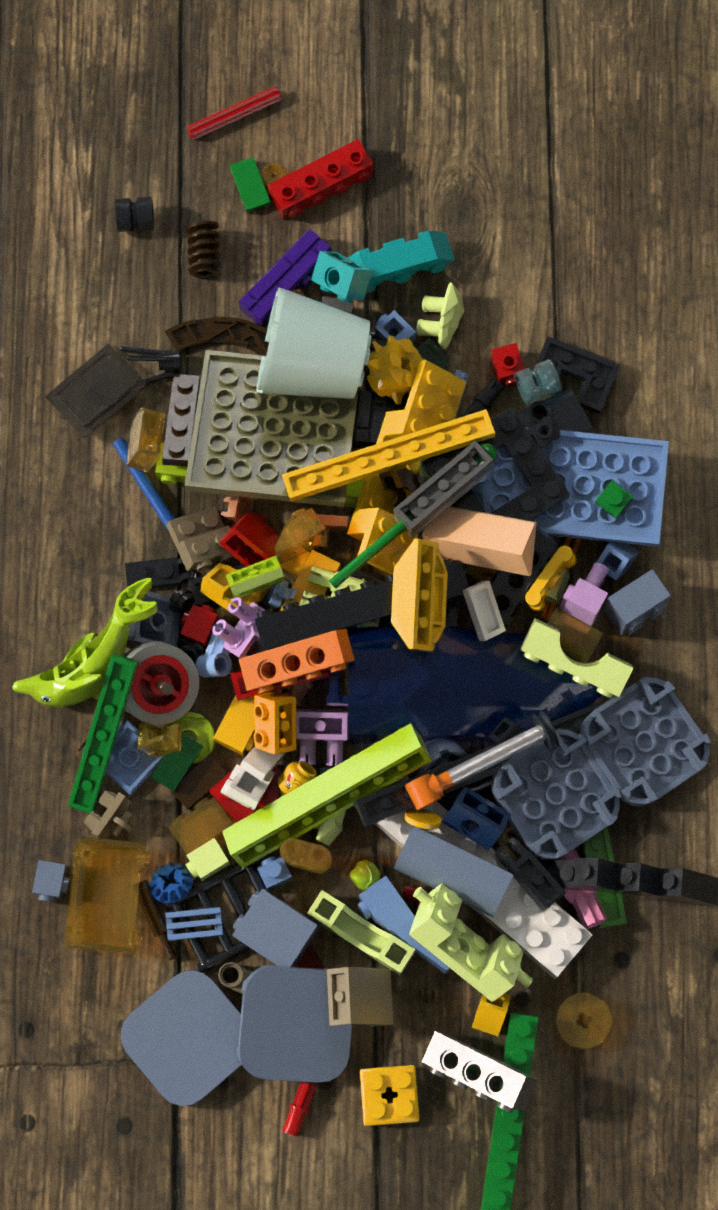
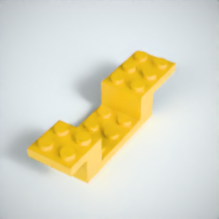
(430, 402)

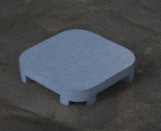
(645, 741)
(555, 796)
(288, 1027)
(184, 1038)

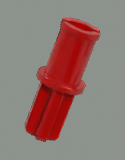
(299, 1108)

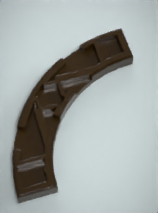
(219, 331)

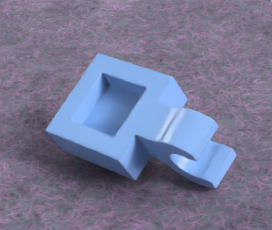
(278, 595)

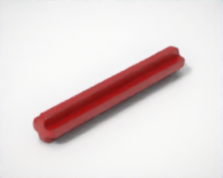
(234, 113)

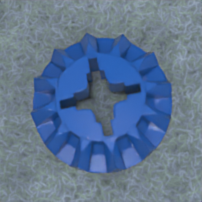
(173, 892)

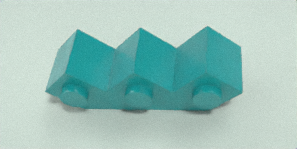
(402, 259)

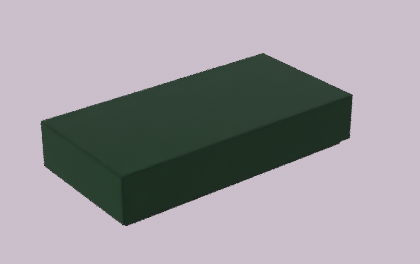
(177, 764)

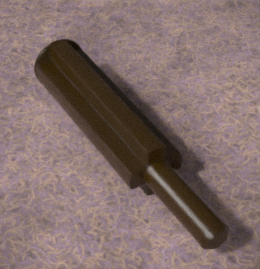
(154, 917)

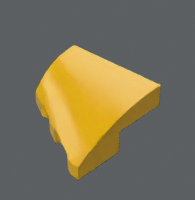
(217, 588)

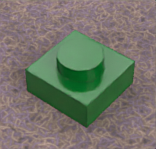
(613, 499)

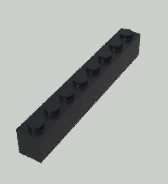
(338, 612)

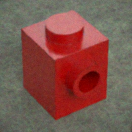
(505, 362)
(199, 624)

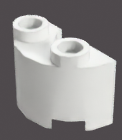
(245, 787)

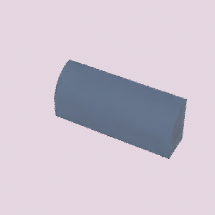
(438, 862)

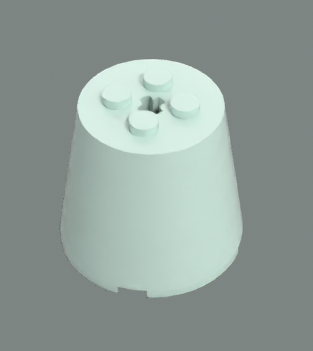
(313, 349)

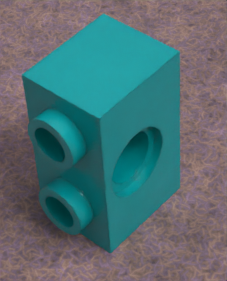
(341, 276)

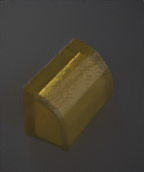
(576, 637)

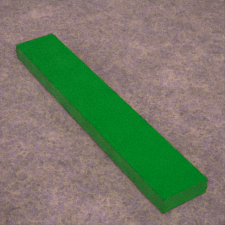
(103, 733)

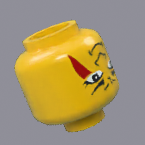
(295, 776)

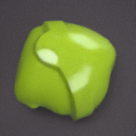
(365, 874)

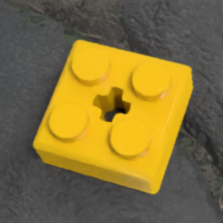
(404, 1107)

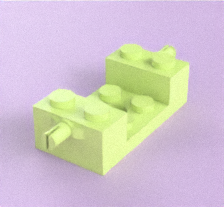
(485, 966)

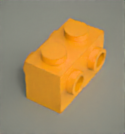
(275, 722)

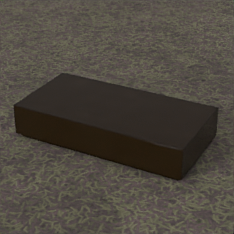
(199, 782)

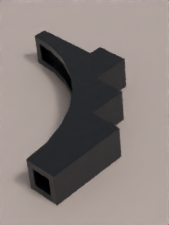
(634, 879)

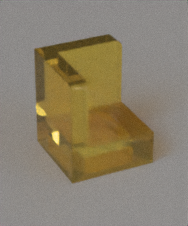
(157, 740)

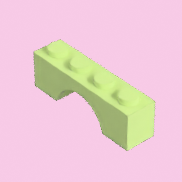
(606, 673)
(360, 933)

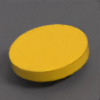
(423, 819)

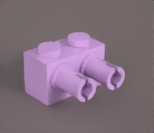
(586, 597)
(241, 639)
(322, 725)

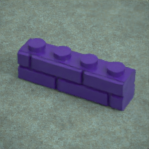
(289, 272)

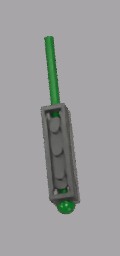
(430, 501)

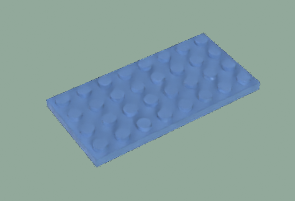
(586, 468)

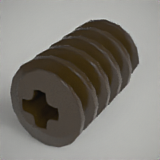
(202, 249)

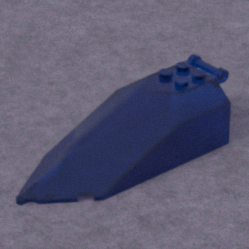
(451, 691)

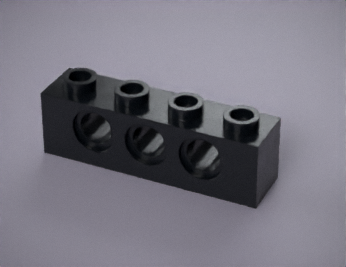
(545, 547)

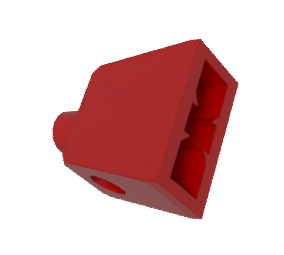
(250, 539)

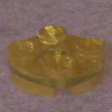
(597, 1028)

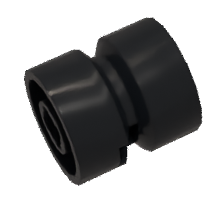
(134, 214)

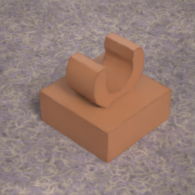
(237, 507)

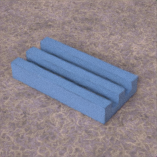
(191, 913)

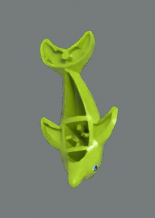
(86, 663)

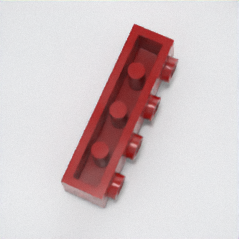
(321, 179)

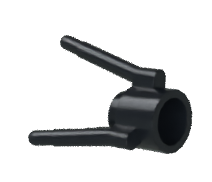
(167, 360)

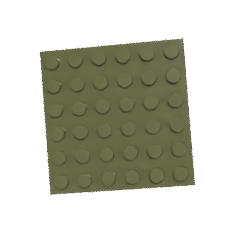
(252, 438)

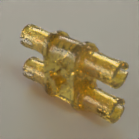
(306, 855)

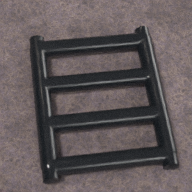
(200, 891)

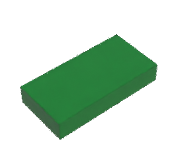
(250, 185)

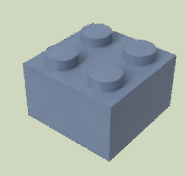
(636, 603)

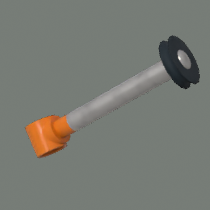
(430, 788)

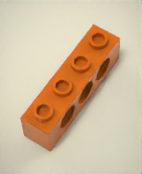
(257, 666)

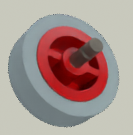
(163, 683)

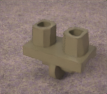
(113, 819)

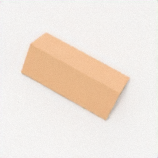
(484, 539)

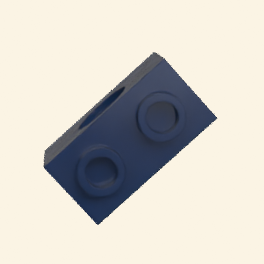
(476, 818)

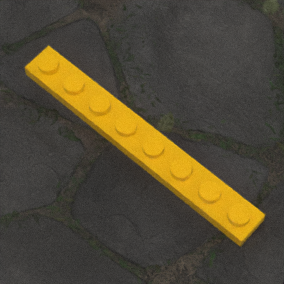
(388, 455)

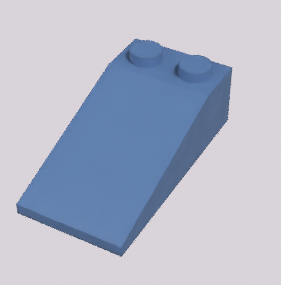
(391, 913)

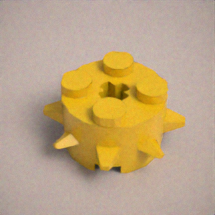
(393, 368)

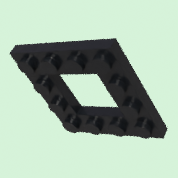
(545, 484)

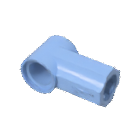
(215, 660)

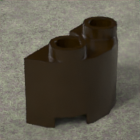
(401, 484)

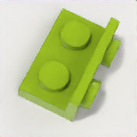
(255, 577)

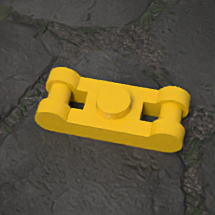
(550, 577)

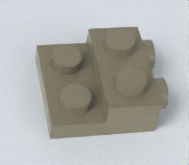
(198, 539)

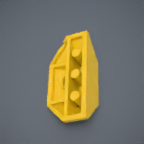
(420, 595)

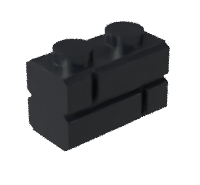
(370, 417)

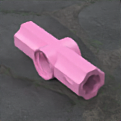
(585, 902)

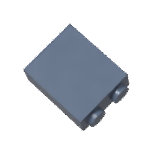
(275, 929)

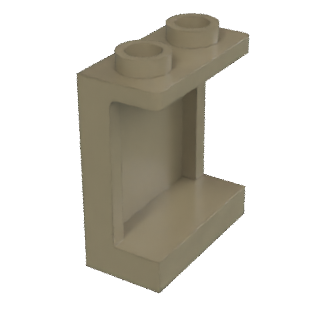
(359, 996)

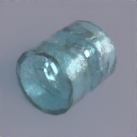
(546, 378)

